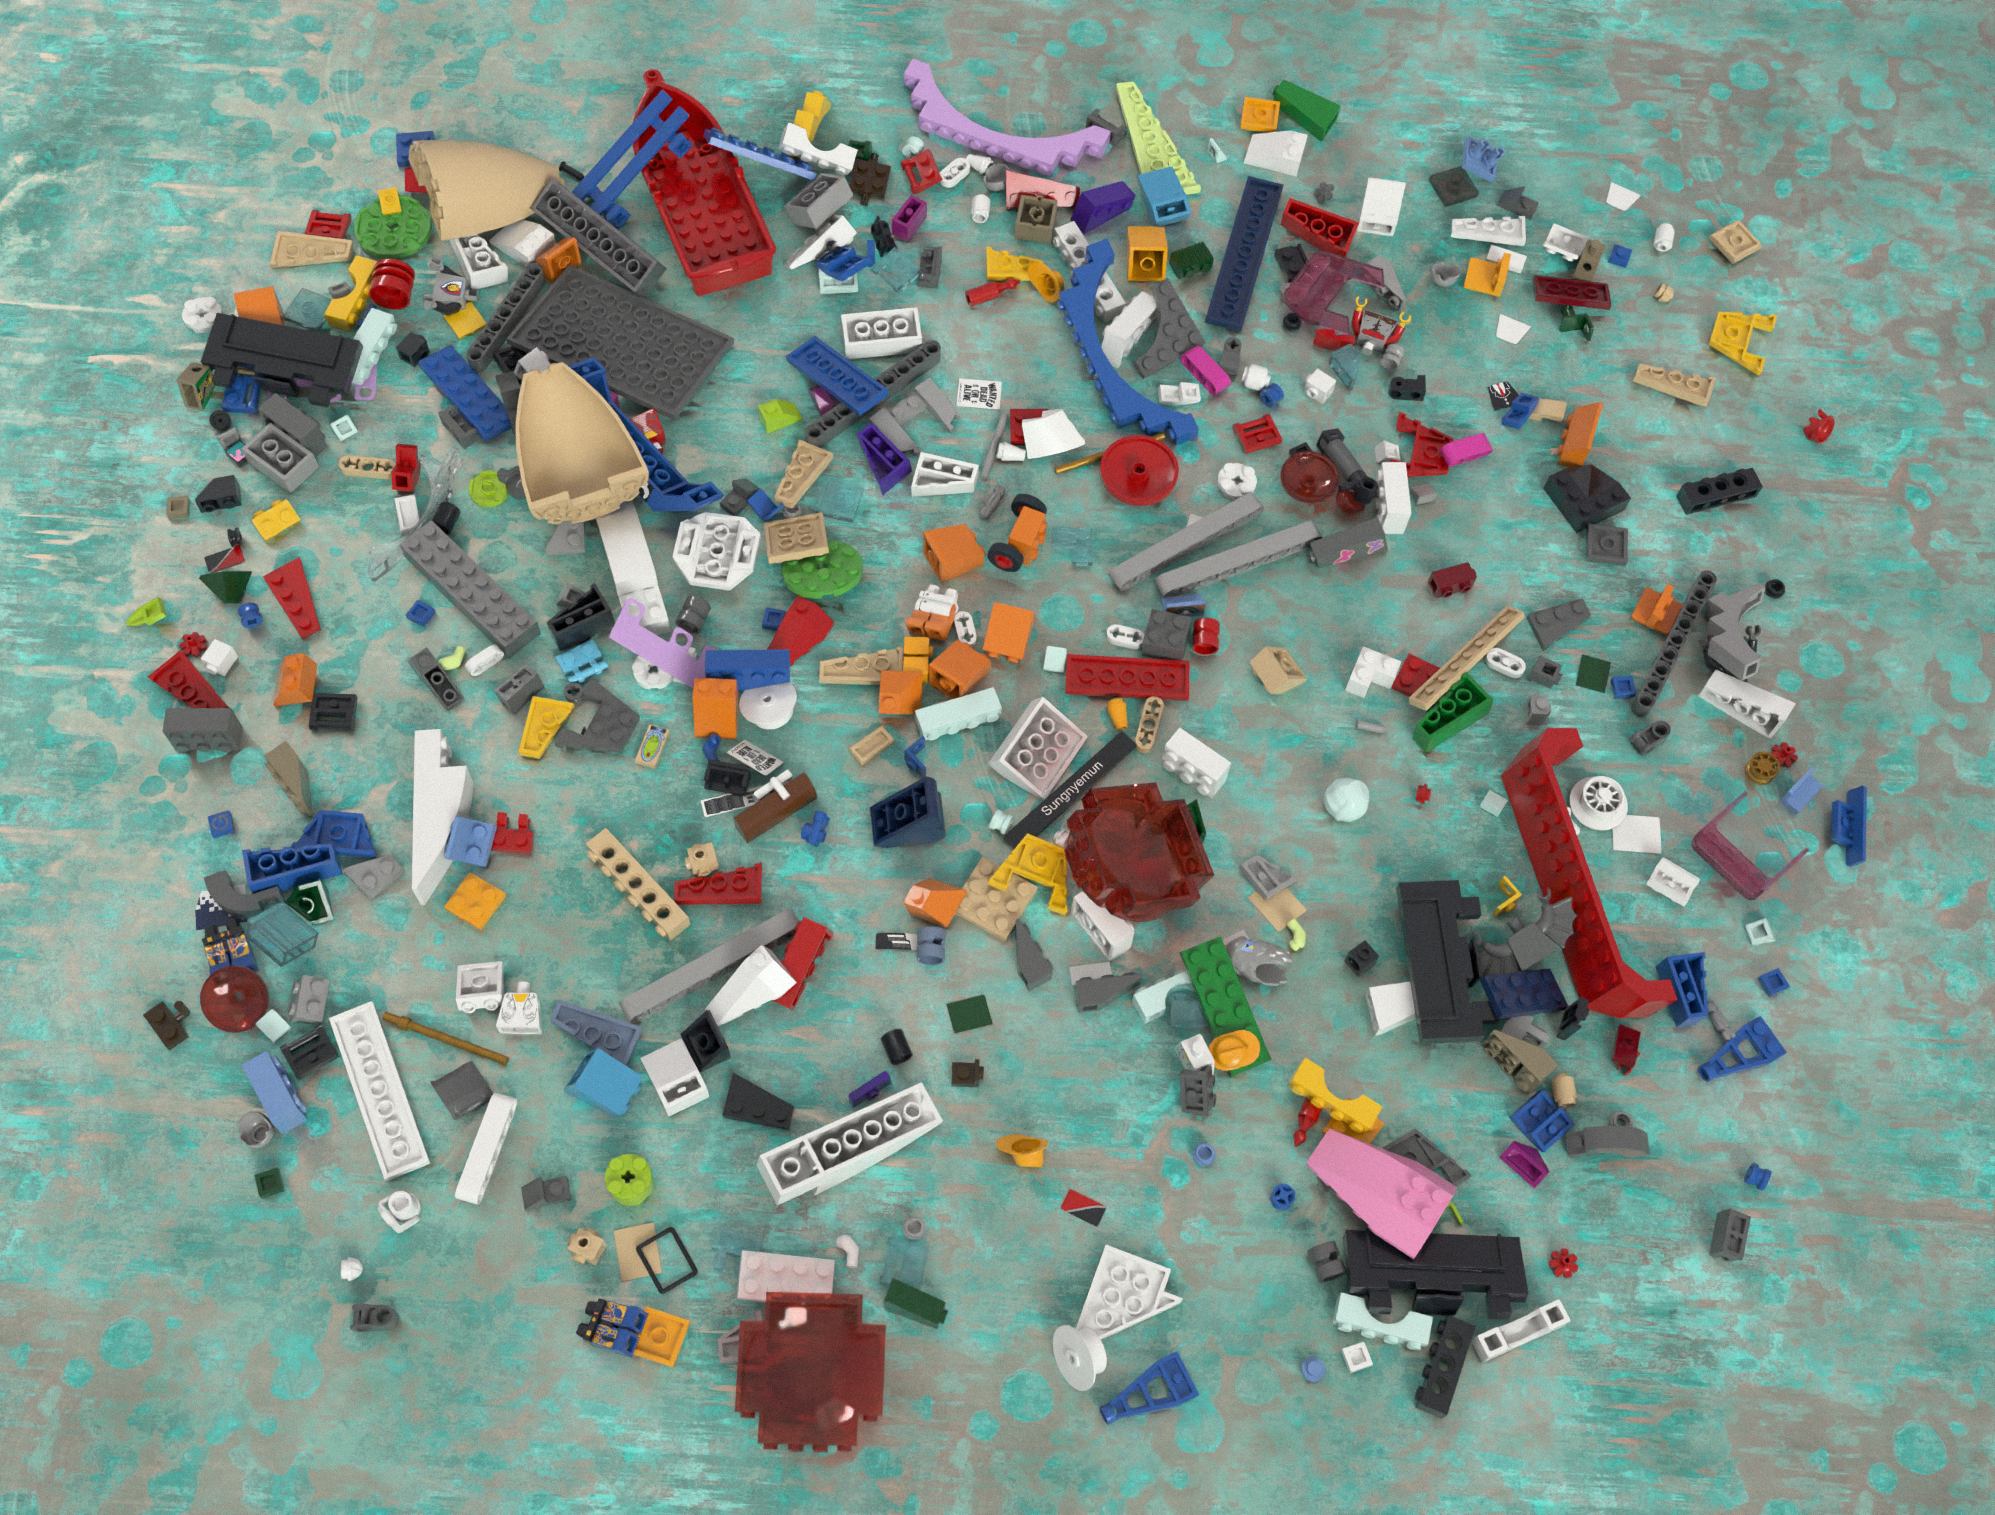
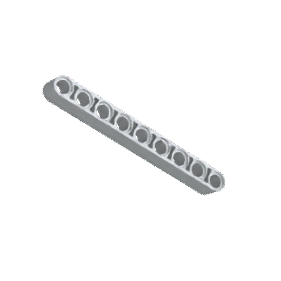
(1186, 541)
(1237, 559)
(708, 967)

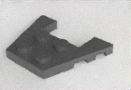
(609, 727)
(1421, 1149)

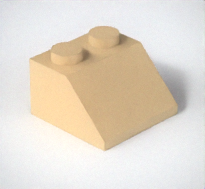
(1277, 670)

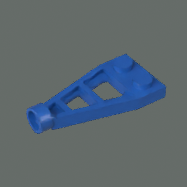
(1760, 1037)
(1176, 1379)

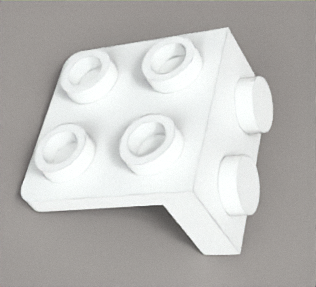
(1565, 242)

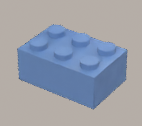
(275, 1091)

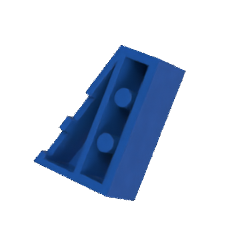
(1687, 979)

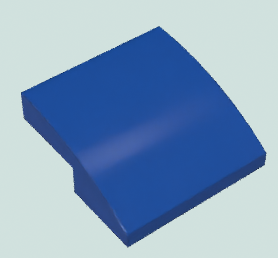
(843, 263)
(1542, 1120)

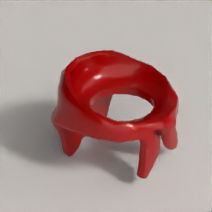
(1819, 429)

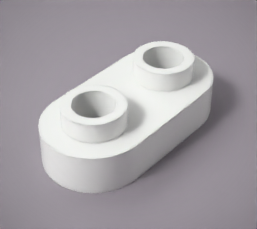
(955, 172)
(1505, 662)

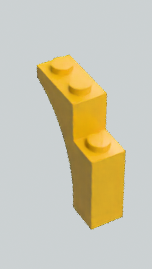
(813, 111)

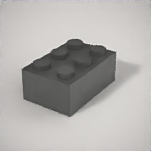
(294, 423)
(202, 729)

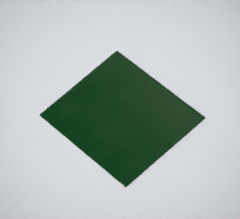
(1593, 673)
(969, 1013)

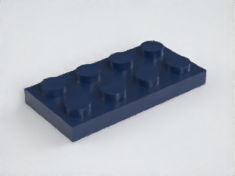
(1523, 993)

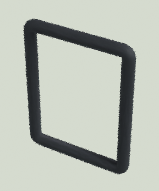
(649, 1269)

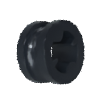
(235, 537)

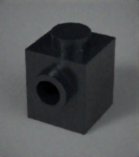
(413, 349)

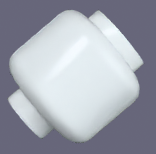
(1256, 377)

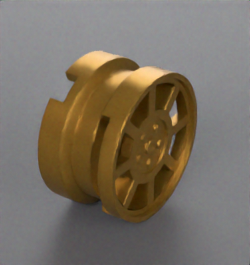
(1762, 768)

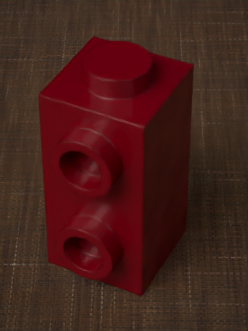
(1452, 580)

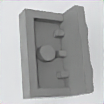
(308, 999)

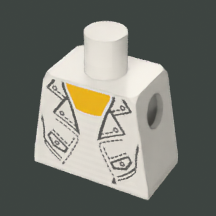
(520, 1012)
(1195, 1054)

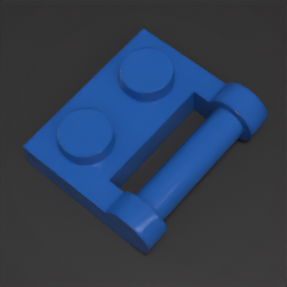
(235, 398)

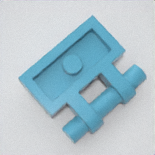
(578, 658)

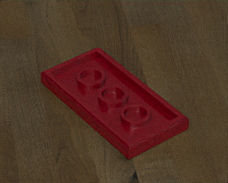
(1571, 292)

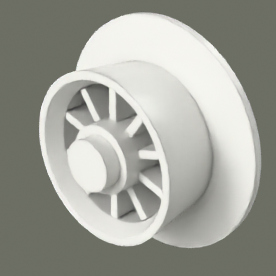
(769, 705)
(1598, 803)
(1079, 1355)

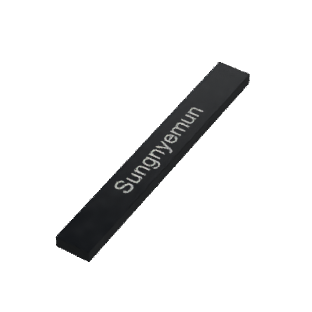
(1072, 789)

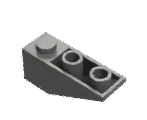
(435, 678)
(1031, 964)
(1100, 992)

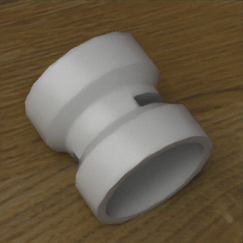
(1392, 357)

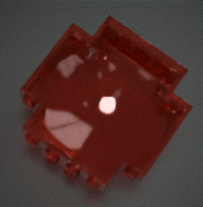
(1136, 852)
(810, 1371)

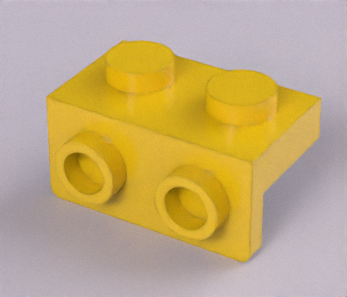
(275, 519)

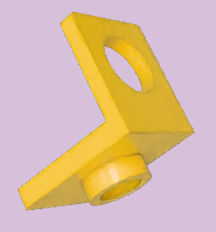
(389, 201)
(1513, 897)

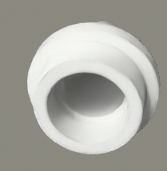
(350, 1268)

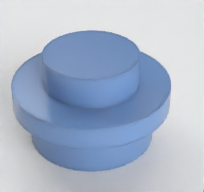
(1204, 1154)
(1313, 1369)

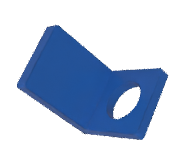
(763, 505)
(912, 761)

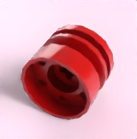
(392, 284)

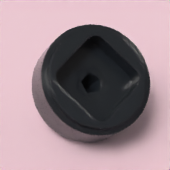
(220, 420)

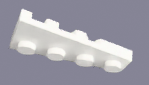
(1497, 231)

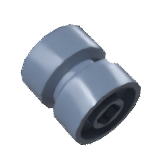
(931, 946)

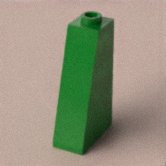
(1306, 108)

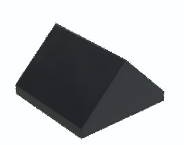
(705, 1042)

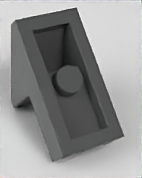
(1514, 202)
(737, 498)
(545, 1193)

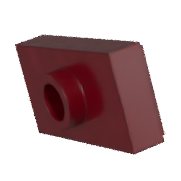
(1626, 1046)

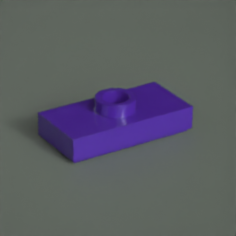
(870, 1089)

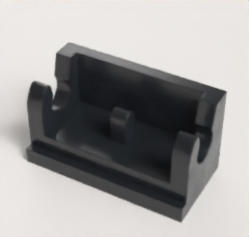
(727, 777)

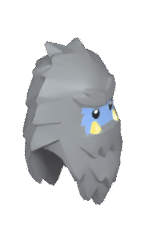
(1256, 960)

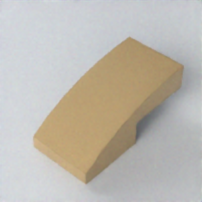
(1549, 409)

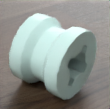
(913, 147)
(1001, 822)

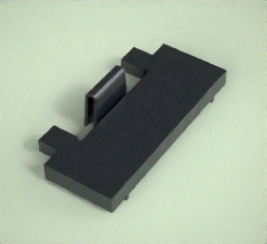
(280, 355)
(1442, 962)
(1438, 1272)

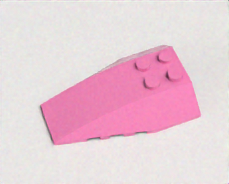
(1383, 1188)

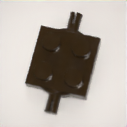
(869, 179)

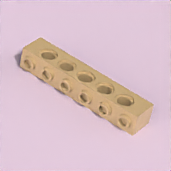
(606, 843)

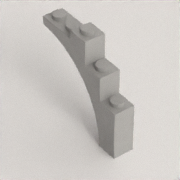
(1728, 643)

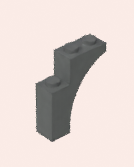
(509, 391)

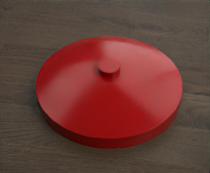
(1139, 470)

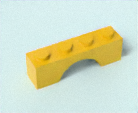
(344, 312)
(1310, 1082)

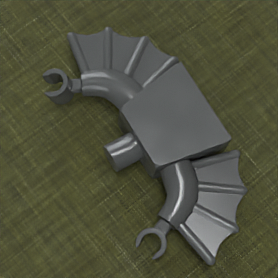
(1529, 942)

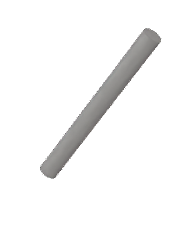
(993, 446)

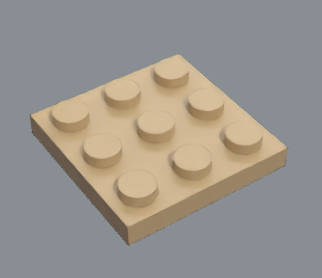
(796, 538)
(993, 908)

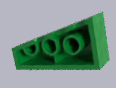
(1453, 713)

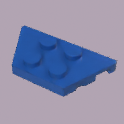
(343, 829)

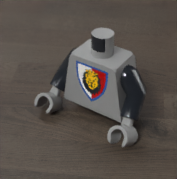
(449, 292)

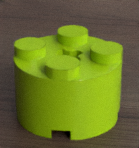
(639, 1187)

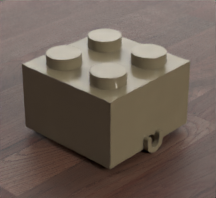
(1036, 219)

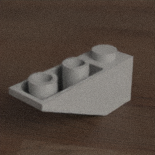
(1392, 290)

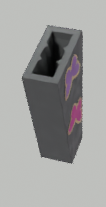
(1349, 544)

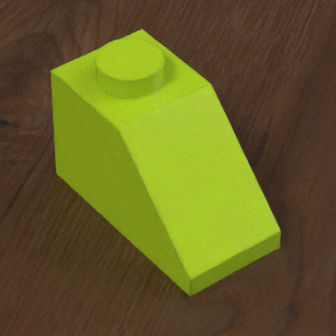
(778, 414)

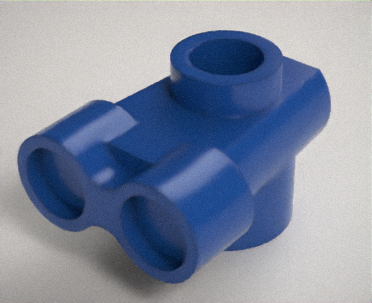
(815, 832)

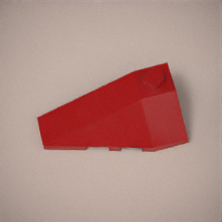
(801, 628)

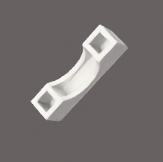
(795, 142)
(1521, 1331)

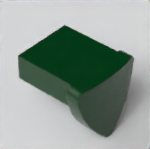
(864, 150)

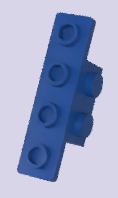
(1849, 825)

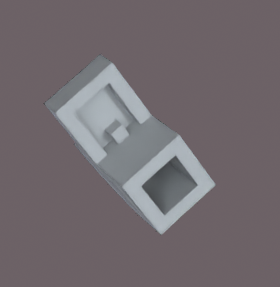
(1521, 1028)

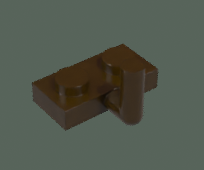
(166, 1024)

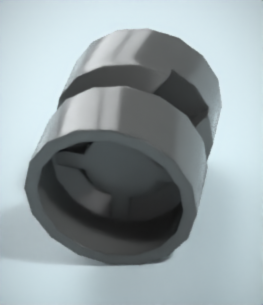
(693, 614)
(1326, 1261)

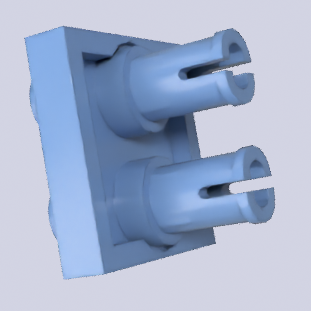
(1481, 158)

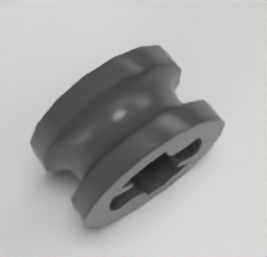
(573, 699)

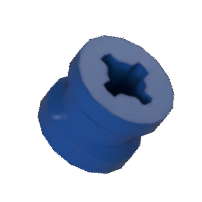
(1271, 395)
(250, 615)
(1757, 1176)
(1285, 1193)

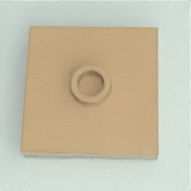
(1735, 241)

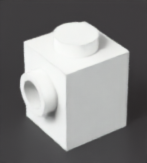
(1319, 386)
(219, 658)

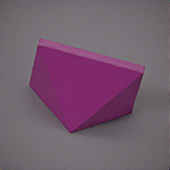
(822, 400)
(1525, 1162)

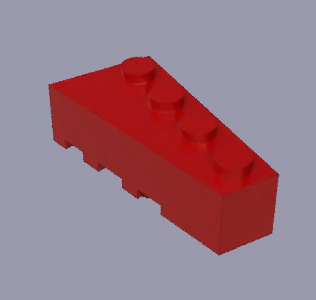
(1320, 227)
(800, 957)

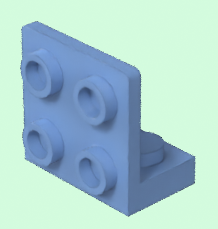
(470, 841)

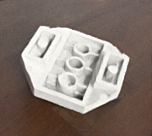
(715, 533)

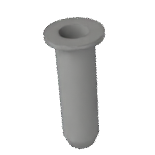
(1370, 726)

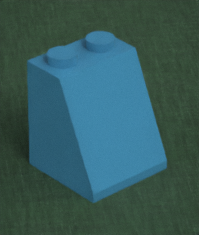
(604, 1083)

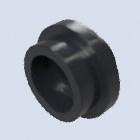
(1292, 318)
(1777, 585)

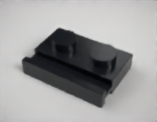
(1291, 261)
(1572, 1017)

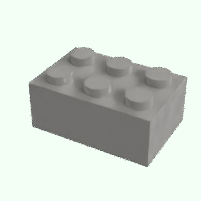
(819, 200)
(280, 457)

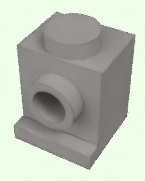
(1537, 710)

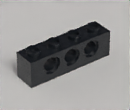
(1719, 490)
(1461, 1334)

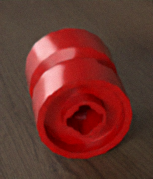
(1206, 636)

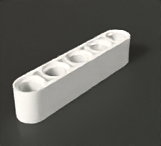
(486, 1148)

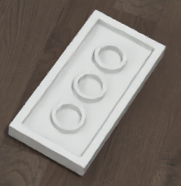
(782, 1273)

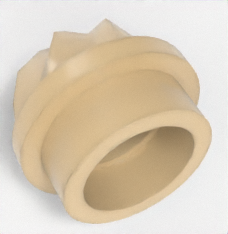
(1663, 293)

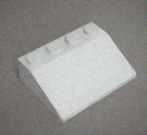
(1038, 749)

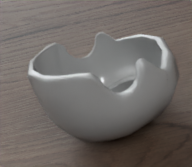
(996, 177)
(1444, 275)
(255, 1130)

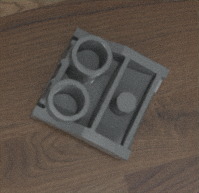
(463, 1090)

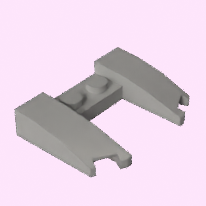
(925, 396)

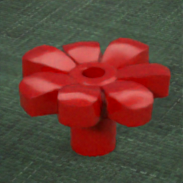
(192, 644)
(1784, 754)
(1563, 1263)

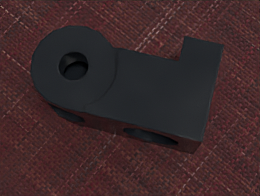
(1408, 388)

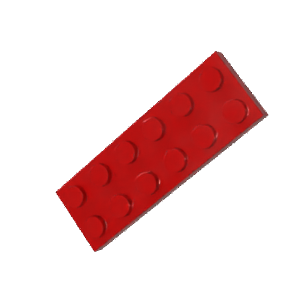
(1127, 677)

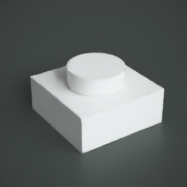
(1356, 1357)

